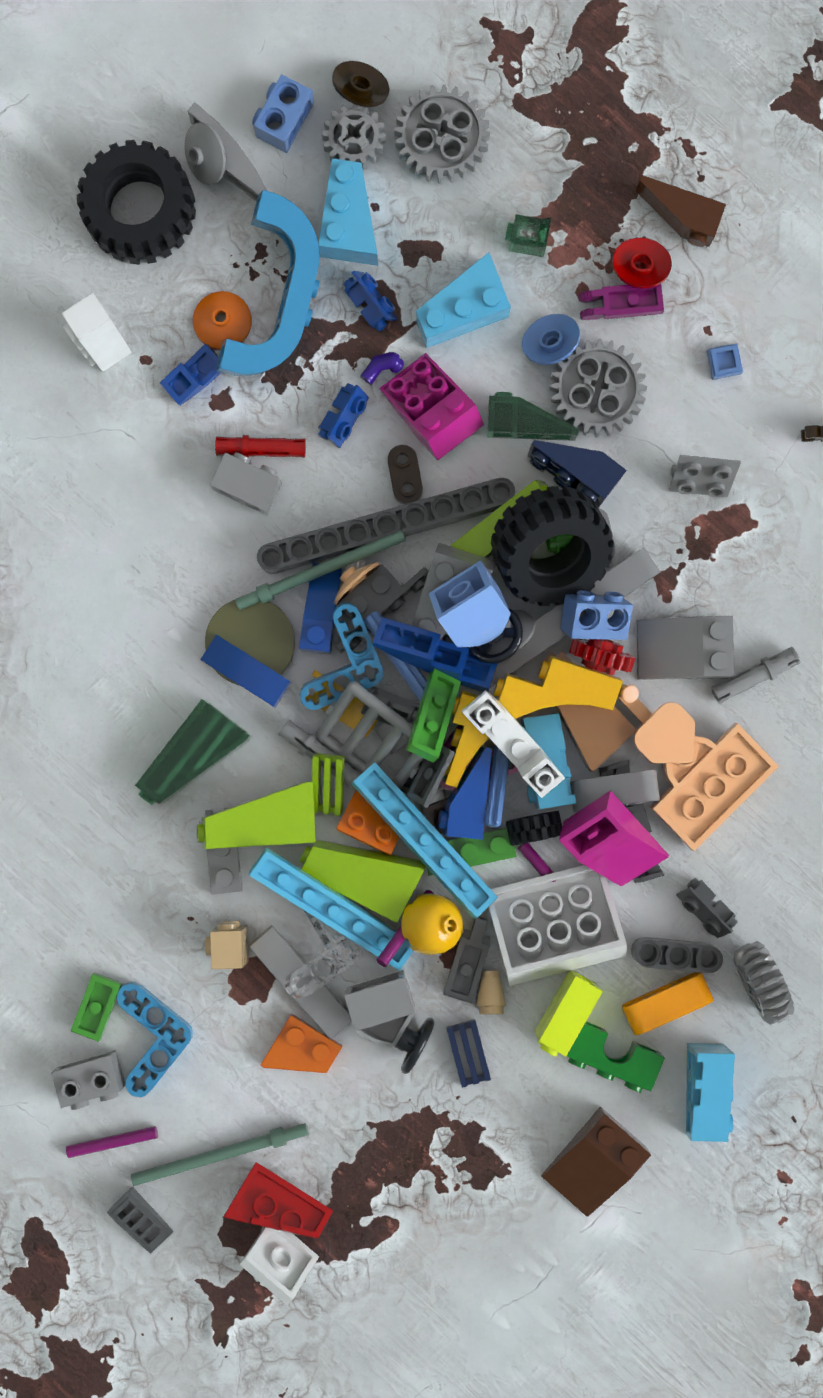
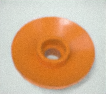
(234, 327)

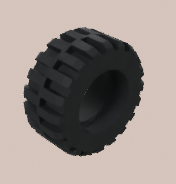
(130, 165)
(535, 521)

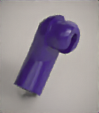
(380, 363)

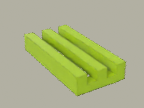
(326, 808)

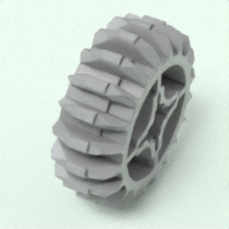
(764, 982)

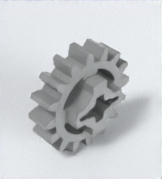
(354, 124)

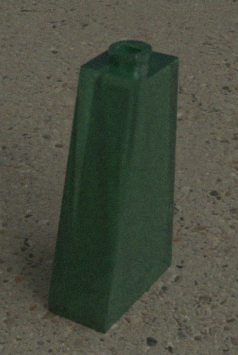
(192, 751)

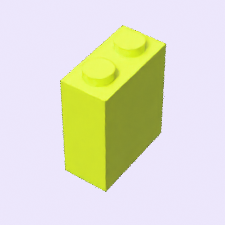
(567, 1014)

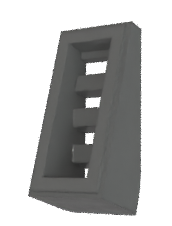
(148, 1212)

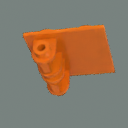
(367, 826)

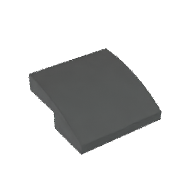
(427, 779)

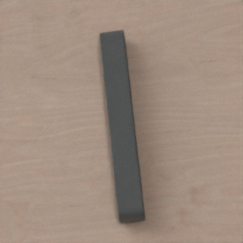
(370, 524)

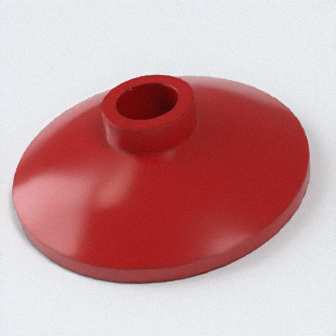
(643, 254)

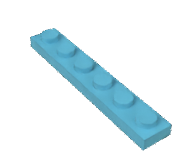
(424, 840)
(327, 905)

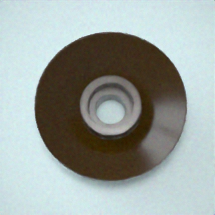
(360, 83)

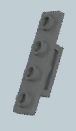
(380, 593)

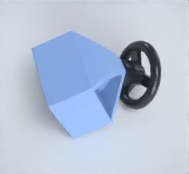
(476, 614)

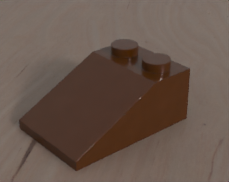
(596, 1162)

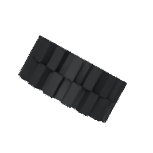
(534, 828)

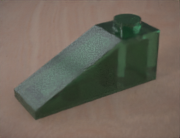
(520, 419)

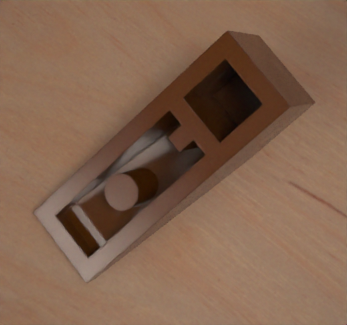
(686, 212)

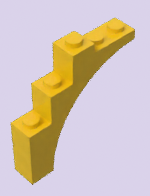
(560, 685)

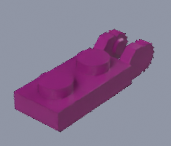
(623, 302)

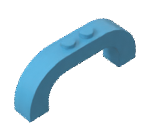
(294, 228)

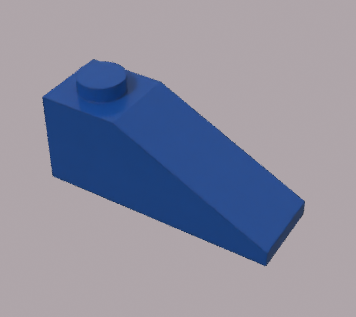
(318, 614)
(466, 805)

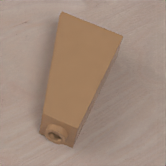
(594, 729)

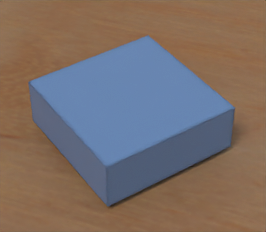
(724, 361)

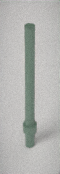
(266, 592)
(277, 1138)

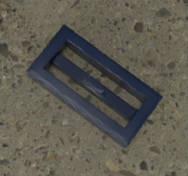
(474, 1079)

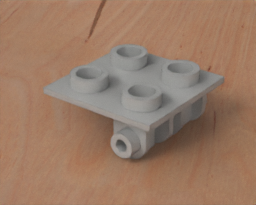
(703, 475)

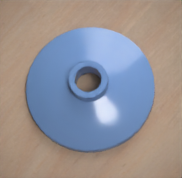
(551, 339)

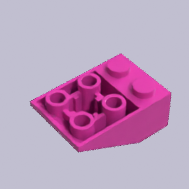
(432, 406)
(611, 840)

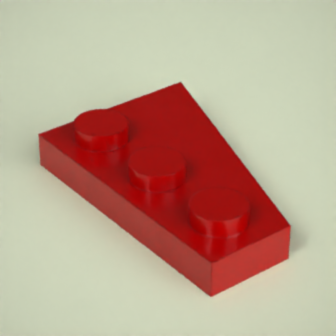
(277, 1205)

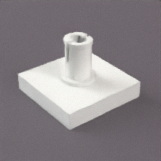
(279, 1262)

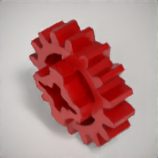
(602, 655)

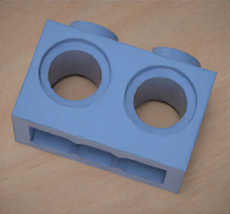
(289, 115)
(595, 622)

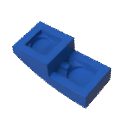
(193, 376)

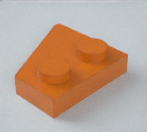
(301, 1048)

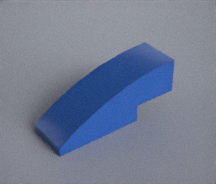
(245, 671)

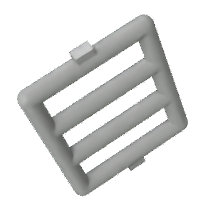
(375, 709)

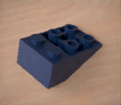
(577, 468)

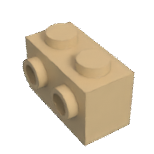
(228, 945)

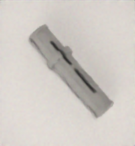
(766, 669)
(309, 745)

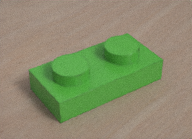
(96, 1007)

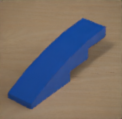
(427, 651)

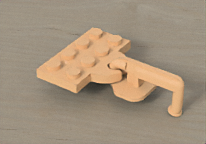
(704, 776)

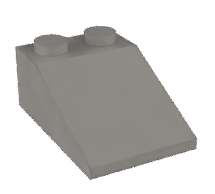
(685, 648)

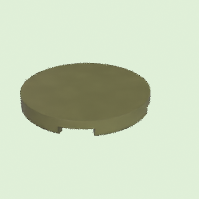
(257, 630)

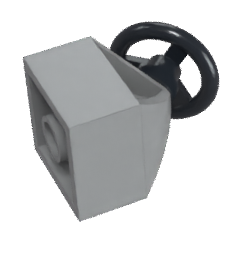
(382, 1015)

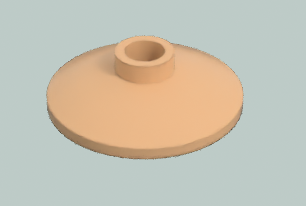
(352, 579)

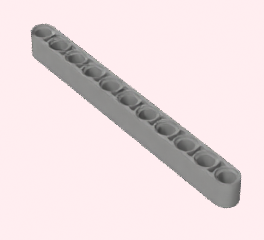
(622, 579)

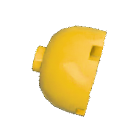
(432, 924)

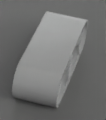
(629, 788)

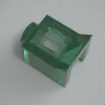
(528, 235)

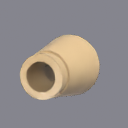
(490, 994)

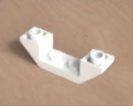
(514, 741)

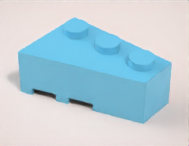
(346, 218)
(464, 304)
(549, 735)
(709, 1092)

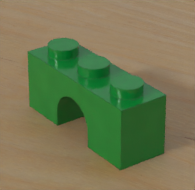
(637, 1067)

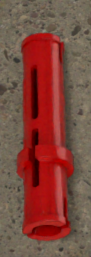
(260, 446)

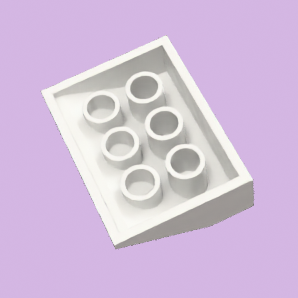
(556, 924)

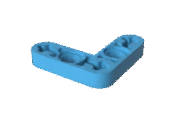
(357, 660)
(164, 1041)

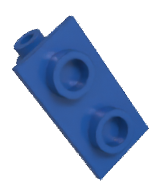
(364, 290)
(351, 403)

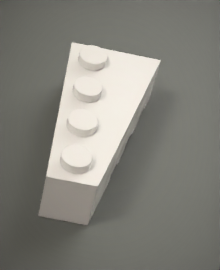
(95, 333)

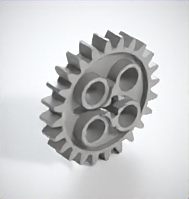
(433, 158)
(623, 395)

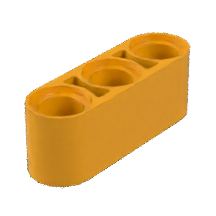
(667, 1003)

